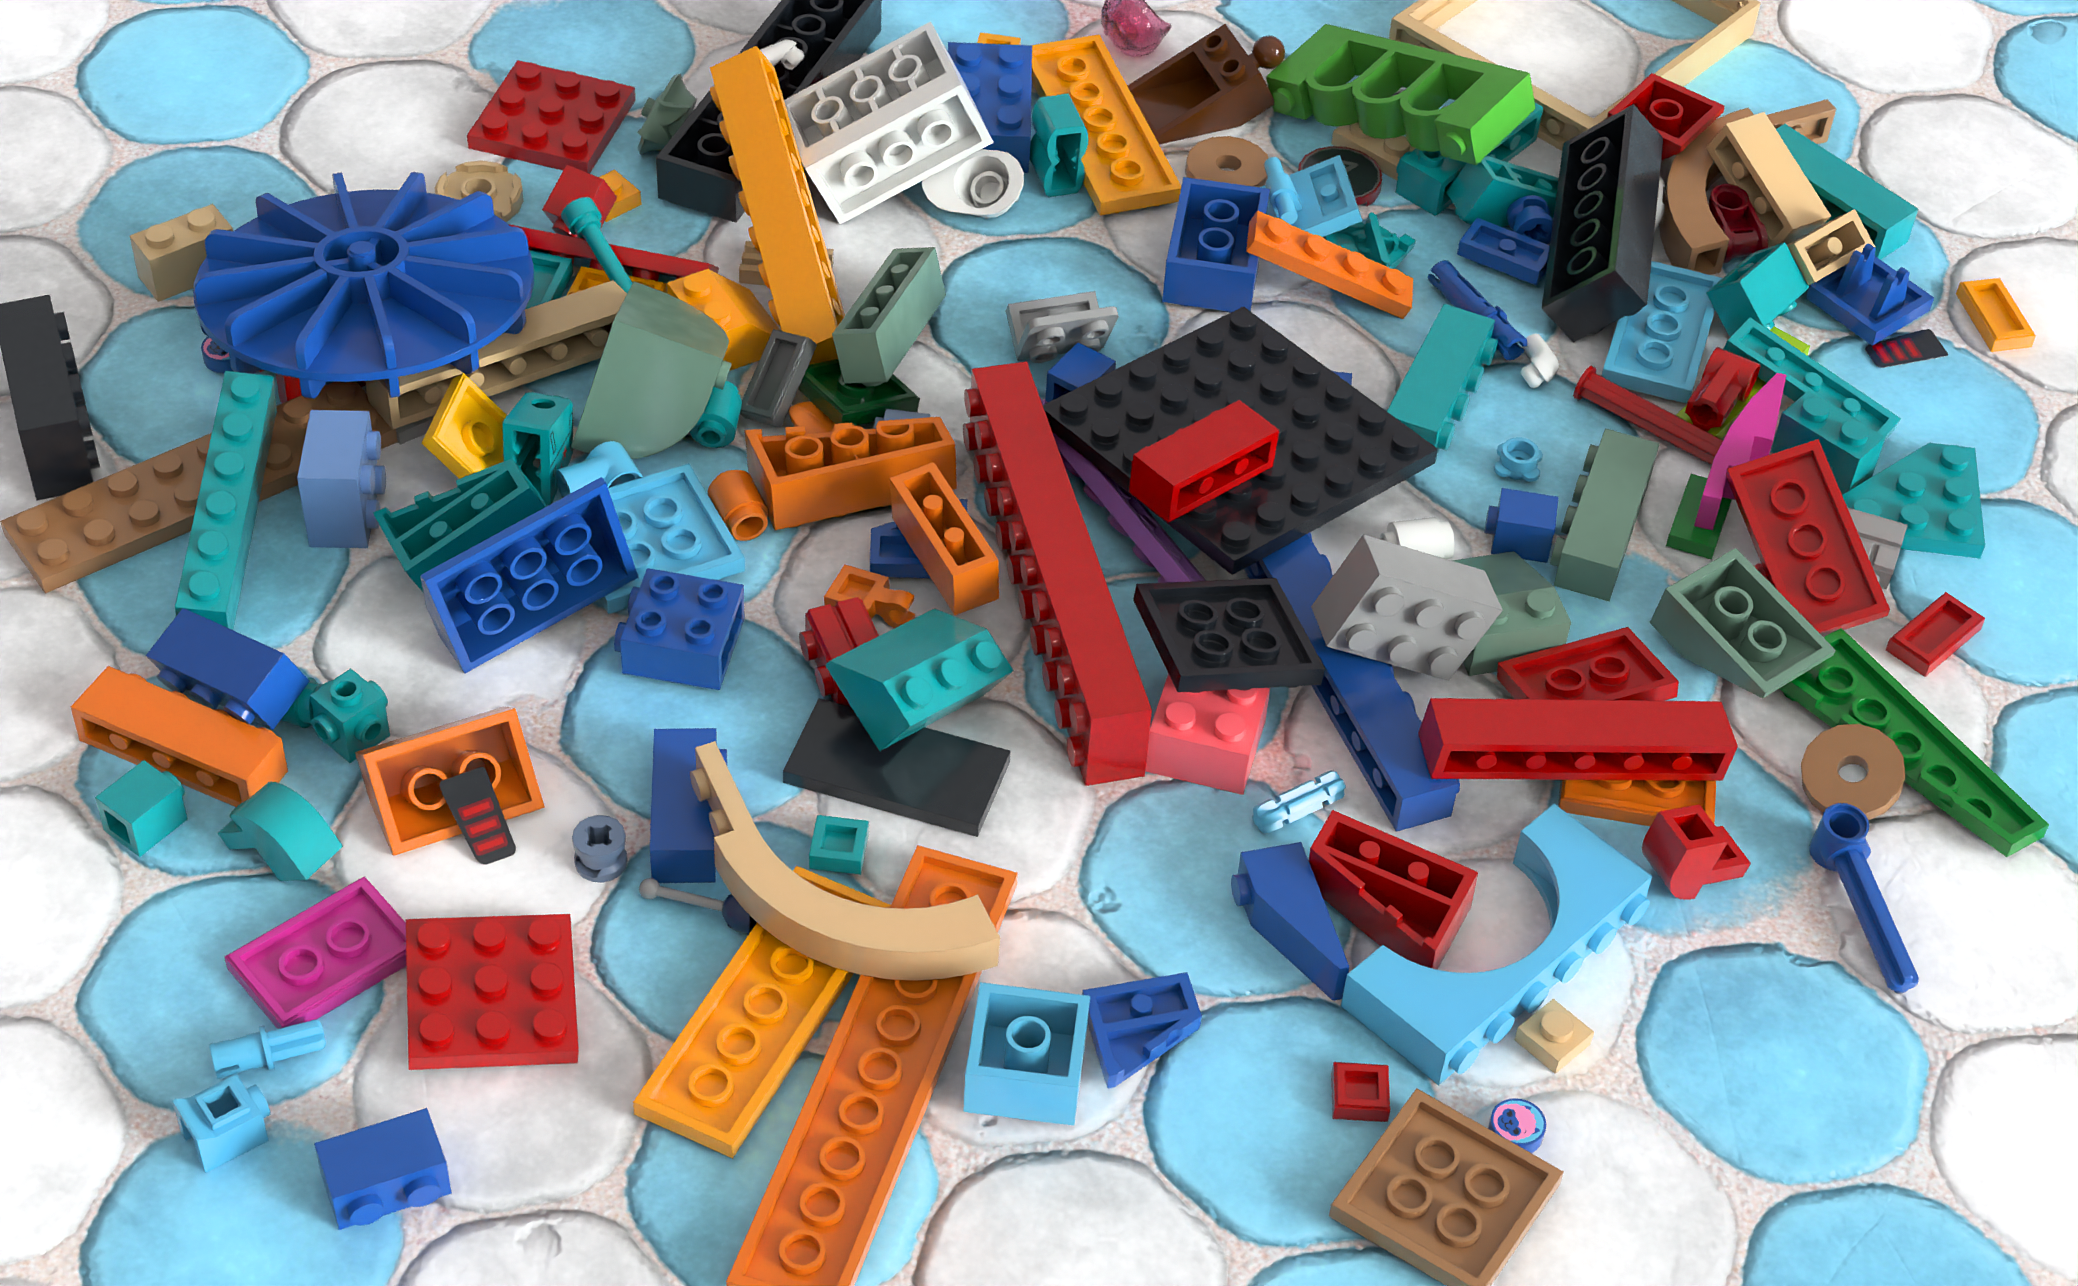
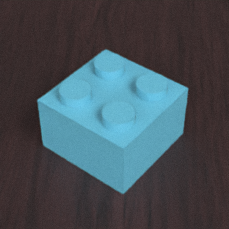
(1026, 1054)

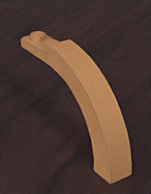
(1687, 225)

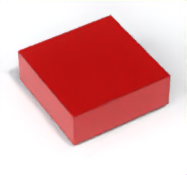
(1360, 1092)

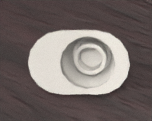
(977, 185)

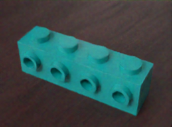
(1428, 175)

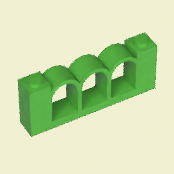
(1487, 95)

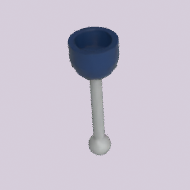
(731, 910)

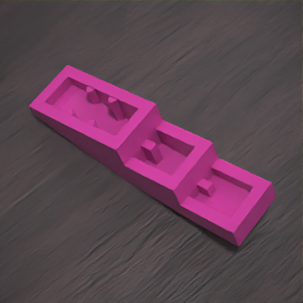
(1745, 441)

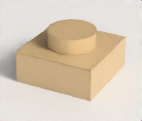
(1554, 1035)

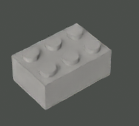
(1406, 608)

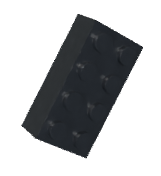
(46, 397)

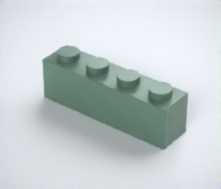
(889, 315)
(1605, 514)

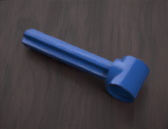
(1842, 847)

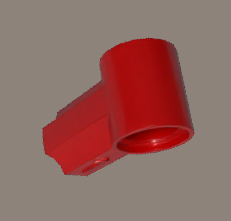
(1721, 386)

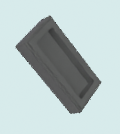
(777, 378)

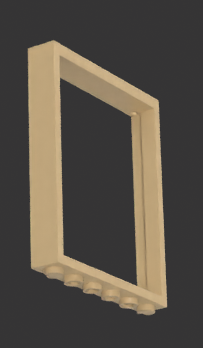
(1559, 120)

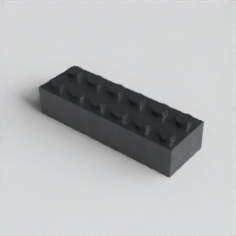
(1603, 225)

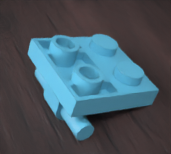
(1313, 198)

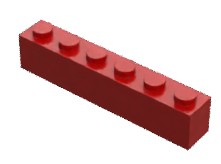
(1576, 739)

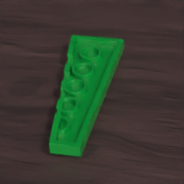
(1936, 763)

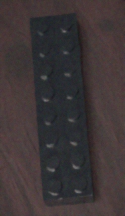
(695, 161)

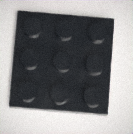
(1228, 635)

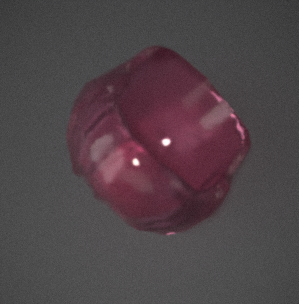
(1133, 26)

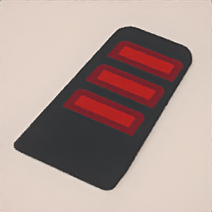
(1906, 349)
(479, 815)

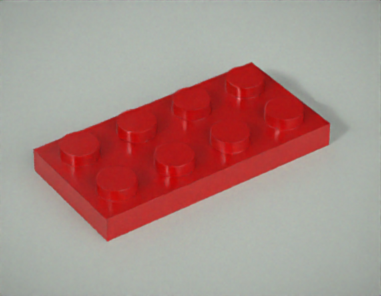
(1807, 537)

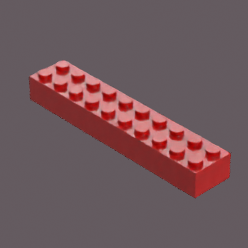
(1057, 576)

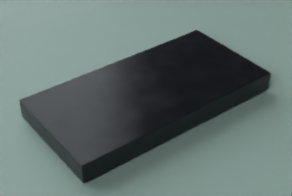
(919, 777)

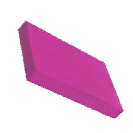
(322, 955)

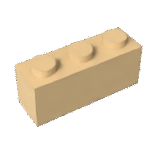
(1760, 163)

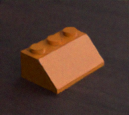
(406, 776)

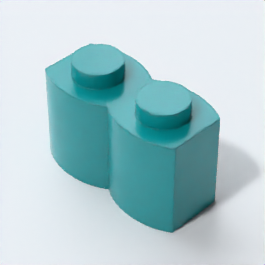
(1058, 145)

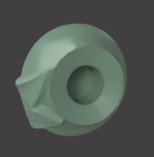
(665, 115)

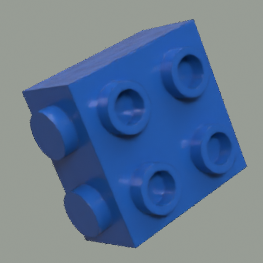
(681, 628)

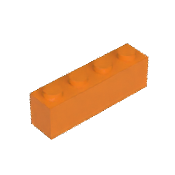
(178, 736)

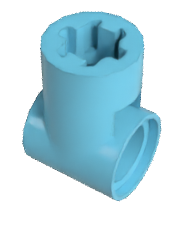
(605, 461)

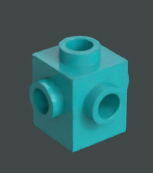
(350, 714)

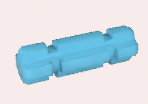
(1298, 801)

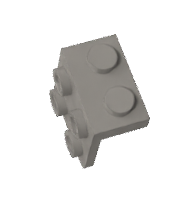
(1056, 324)

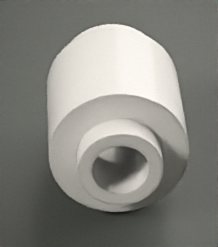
(1422, 535)

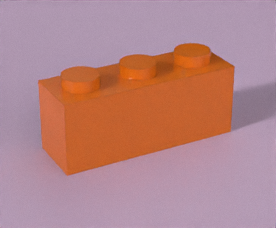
(944, 538)

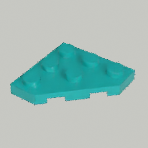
(1932, 494)

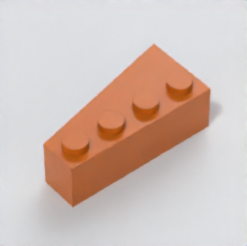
(842, 470)

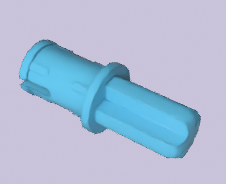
(265, 1047)

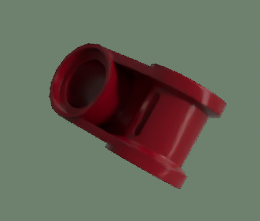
(1738, 220)

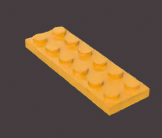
(1122, 155)
(744, 1037)

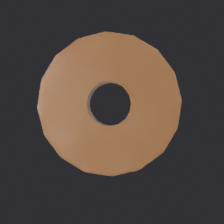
(1213, 154)
(1857, 746)

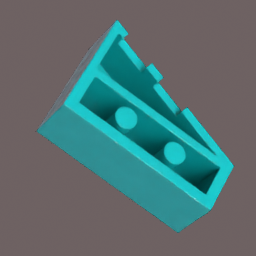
(459, 518)

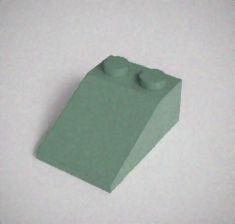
(1530, 616)
(1739, 626)

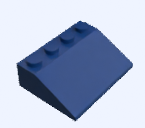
(529, 576)

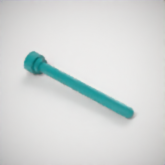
(584, 221)

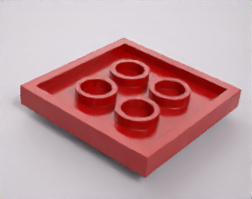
(551, 117)
(490, 991)

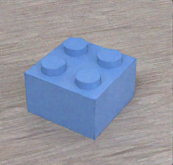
(340, 478)

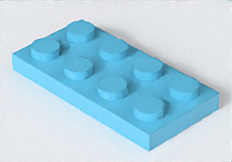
(1665, 340)

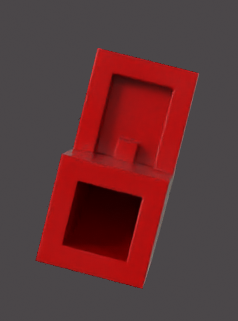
(1691, 851)

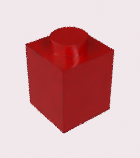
(574, 185)

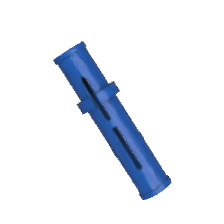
(1466, 297)

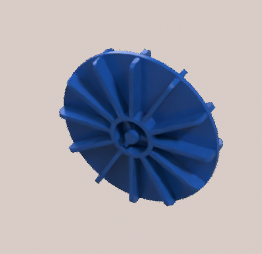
(364, 285)

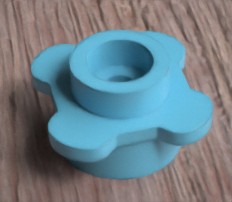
(1518, 459)

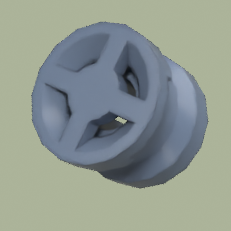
(599, 848)

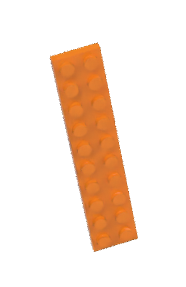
(866, 1102)

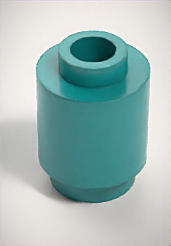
(720, 418)

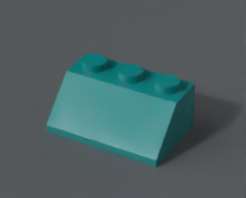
(918, 674)

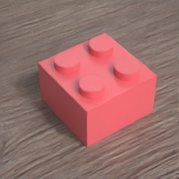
(1207, 736)

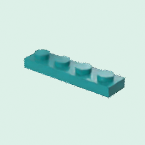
(1805, 375)

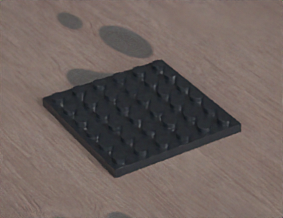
(1329, 449)

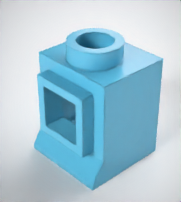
(223, 1121)

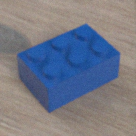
(1001, 89)
(1209, 246)

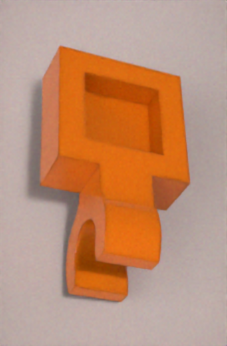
(875, 594)

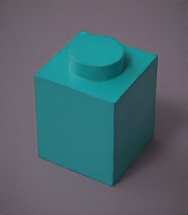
(142, 807)

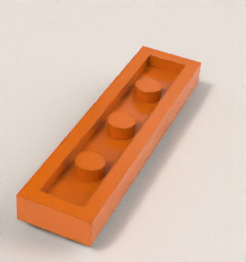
(1330, 264)

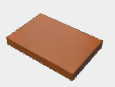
(1634, 799)

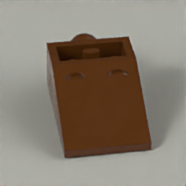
(1207, 86)

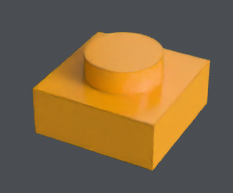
(627, 194)

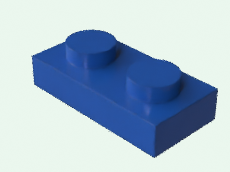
(1504, 251)

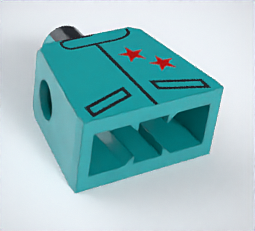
(540, 429)

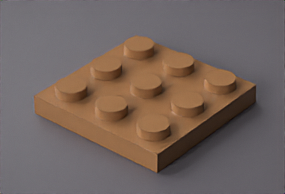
(1446, 1194)

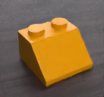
(732, 309)

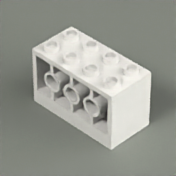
(885, 123)

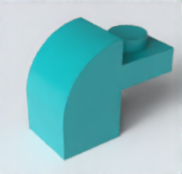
(283, 831)

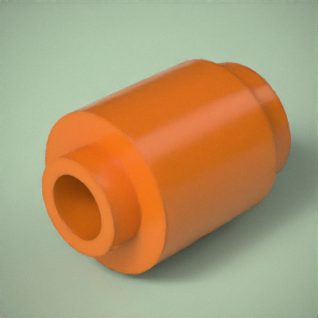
(739, 504)

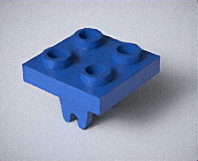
(1870, 296)

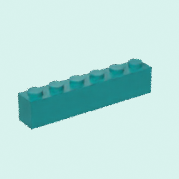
(228, 498)

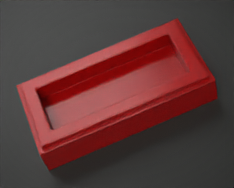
(1935, 634)

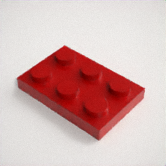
(1592, 668)

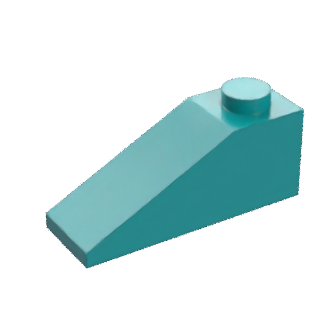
(1493, 186)

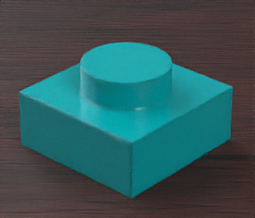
(838, 844)

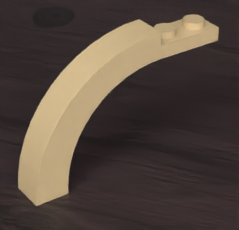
(828, 928)

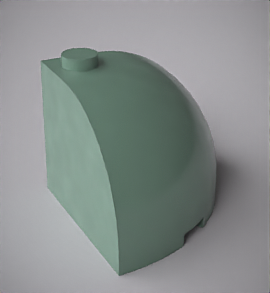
(653, 374)

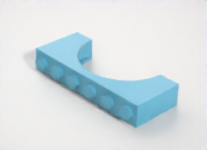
(1447, 1017)

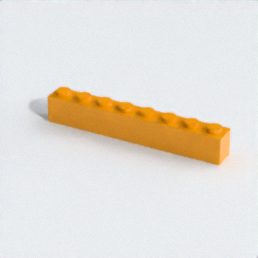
(777, 200)

